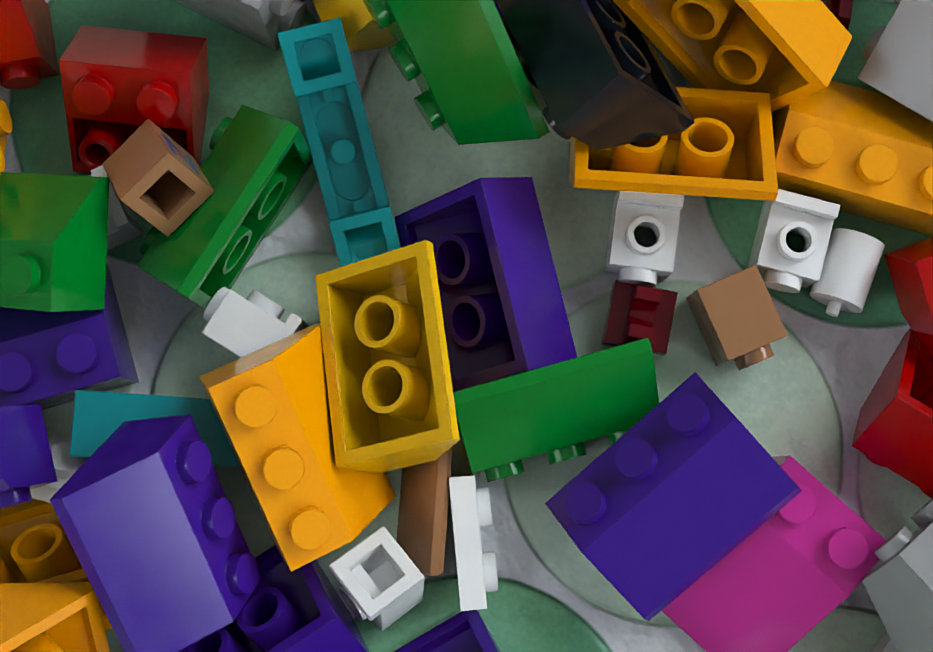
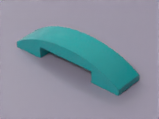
(339, 140)

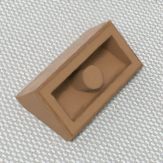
(425, 513)

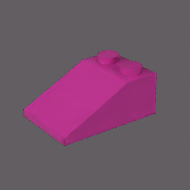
(781, 574)

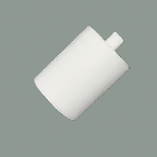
(847, 271)

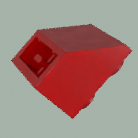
(129, 76)

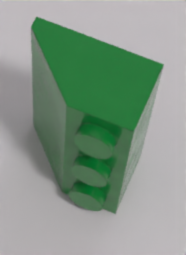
(462, 68)
(253, 174)
(53, 241)
(556, 408)

